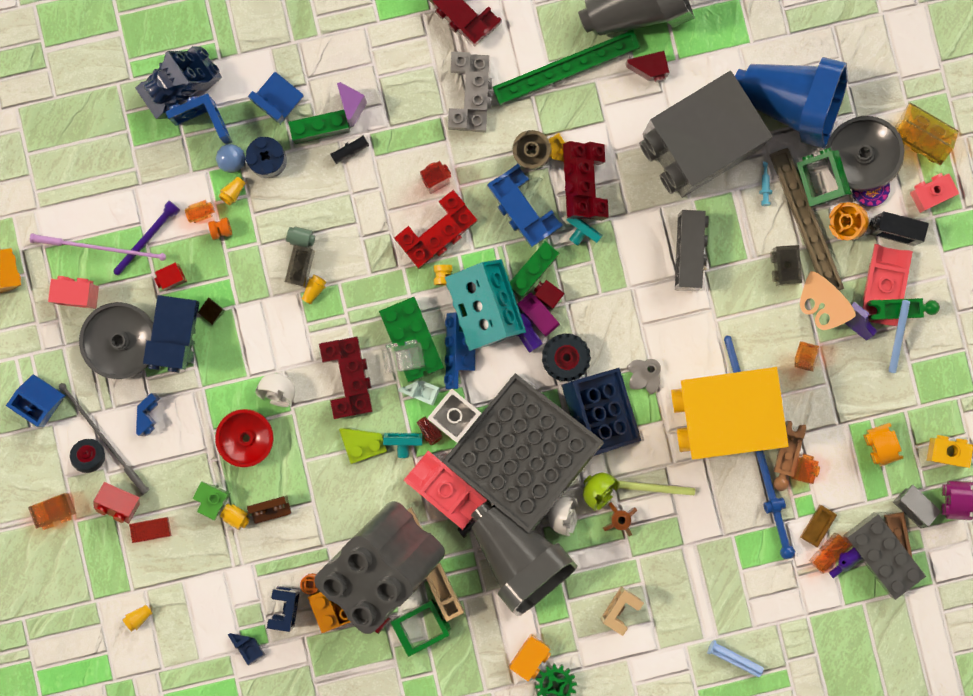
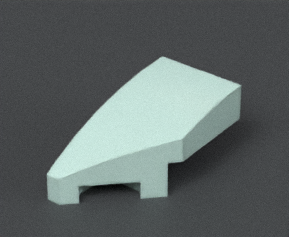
(422, 391)

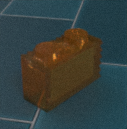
(52, 510)

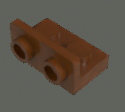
(270, 509)

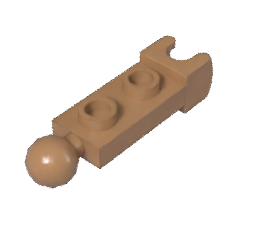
(788, 456)

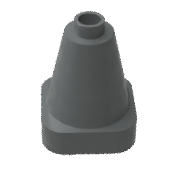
(624, 15)
(521, 561)

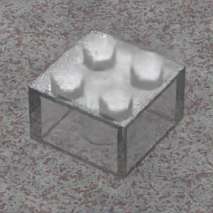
(403, 357)

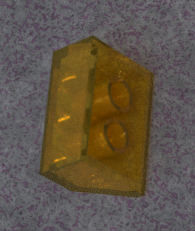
(926, 134)

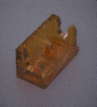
(828, 553)

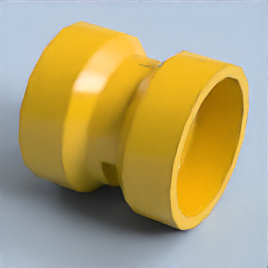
(441, 272)

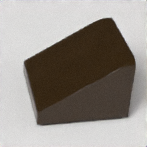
(211, 311)

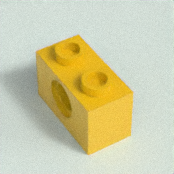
(938, 451)

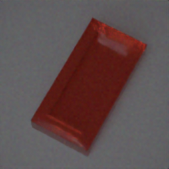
(150, 529)

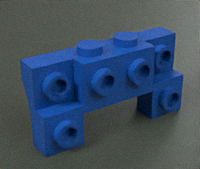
(518, 208)

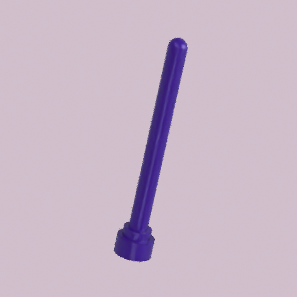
(169, 210)

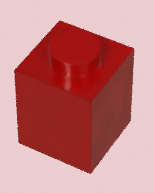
(170, 277)

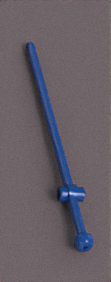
(774, 504)

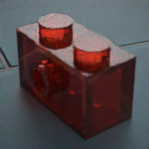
(435, 176)

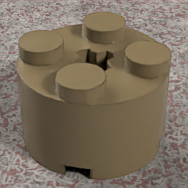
(543, 149)

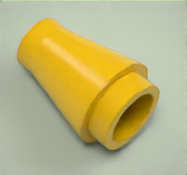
(231, 191)
(313, 289)
(137, 617)

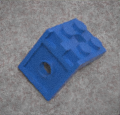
(195, 107)

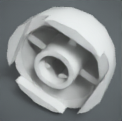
(276, 388)
(562, 515)

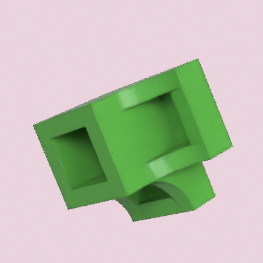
(211, 499)

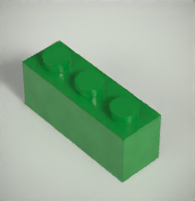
(319, 127)
(533, 269)

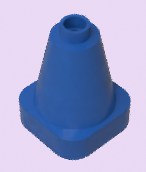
(798, 95)

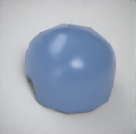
(230, 158)

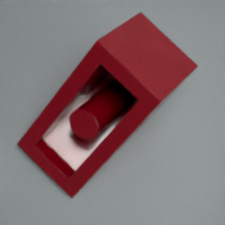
(650, 66)

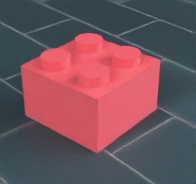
(73, 293)

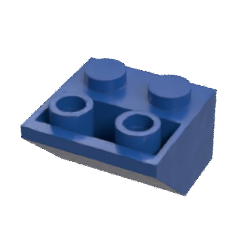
(35, 401)

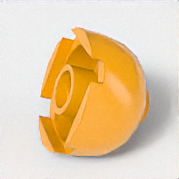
(848, 221)

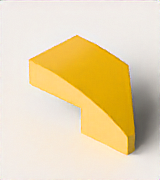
(557, 147)

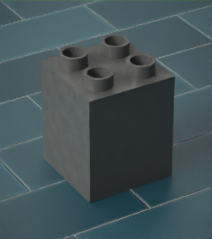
(704, 135)

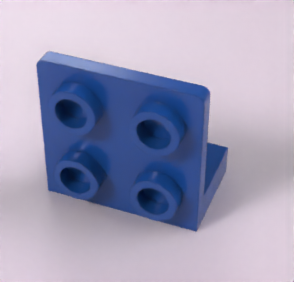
(276, 97)

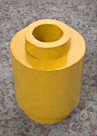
(235, 516)

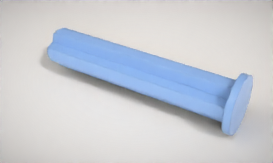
(735, 659)

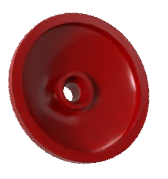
(231, 433)

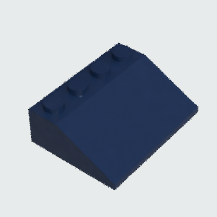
(603, 408)

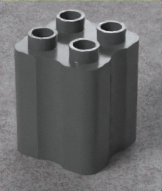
(380, 567)

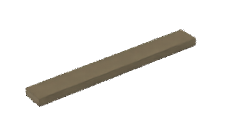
(805, 217)

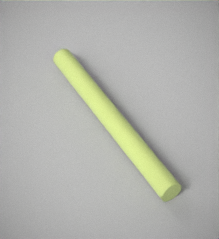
(657, 488)

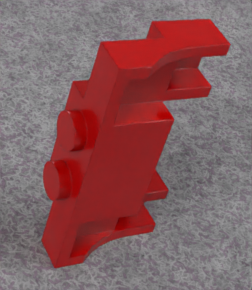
(440, 235)

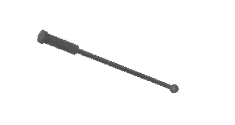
(127, 469)

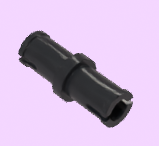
(349, 149)

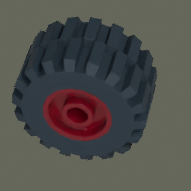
(566, 357)

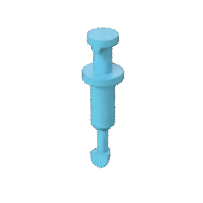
(765, 187)

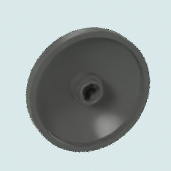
(869, 152)
(115, 340)

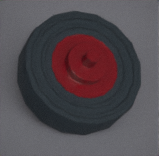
(87, 455)

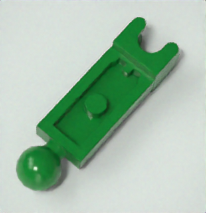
(891, 308)

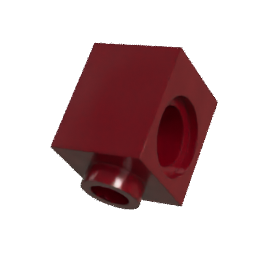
(548, 294)

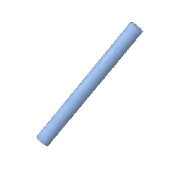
(899, 336)

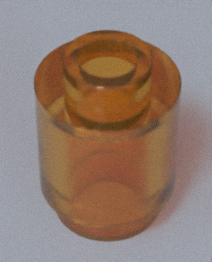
(199, 211)

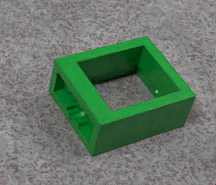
(839, 173)
(403, 636)

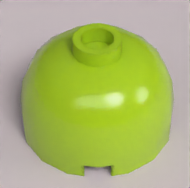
(599, 489)

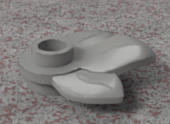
(644, 378)

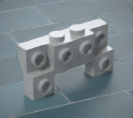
(476, 100)

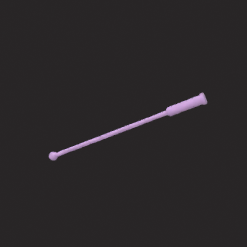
(58, 241)

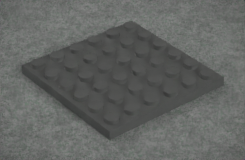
(523, 453)

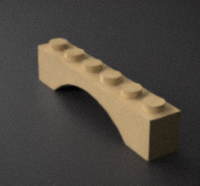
(442, 588)

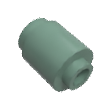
(300, 237)

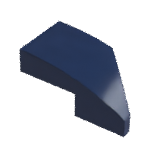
(248, 648)

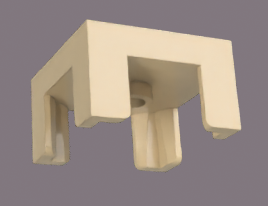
(616, 608)

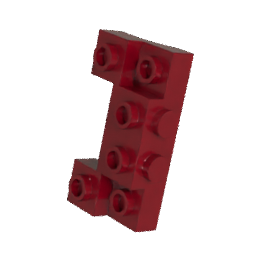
(466, 20)
(580, 180)
(353, 377)

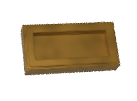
(818, 526)

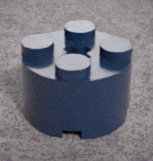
(266, 168)

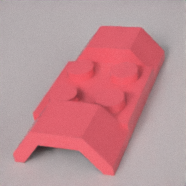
(886, 278)
(444, 489)

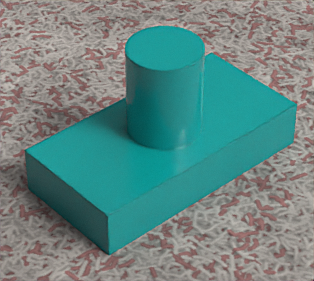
(583, 230)
(403, 441)

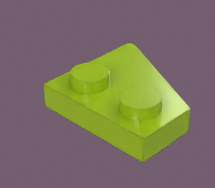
(362, 444)

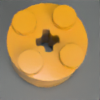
(884, 445)

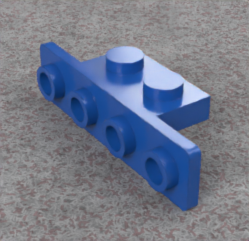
(457, 352)

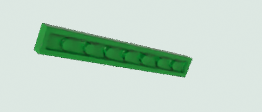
(566, 67)

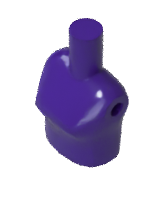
(846, 562)

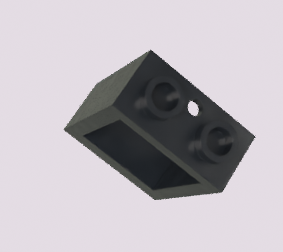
(898, 228)

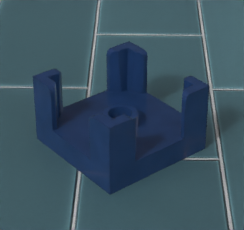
(285, 622)

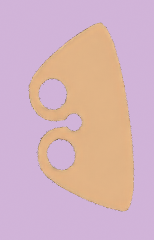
(835, 303)

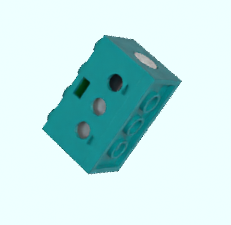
(485, 304)

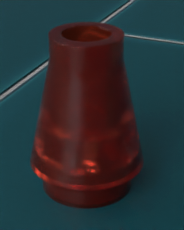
(429, 431)

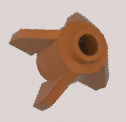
(615, 516)

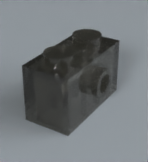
(786, 265)

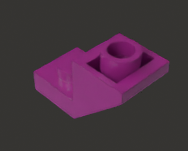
(538, 314)

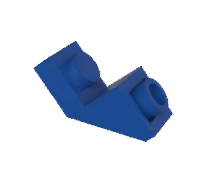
(144, 421)

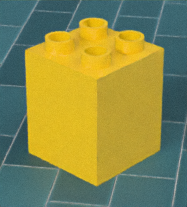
(731, 413)

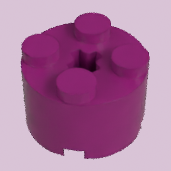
(957, 500)

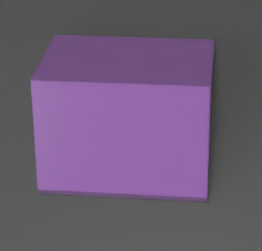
(352, 101)

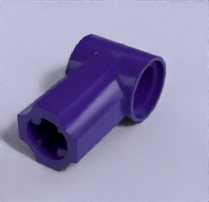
(529, 338)

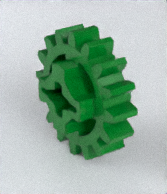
(563, 680)

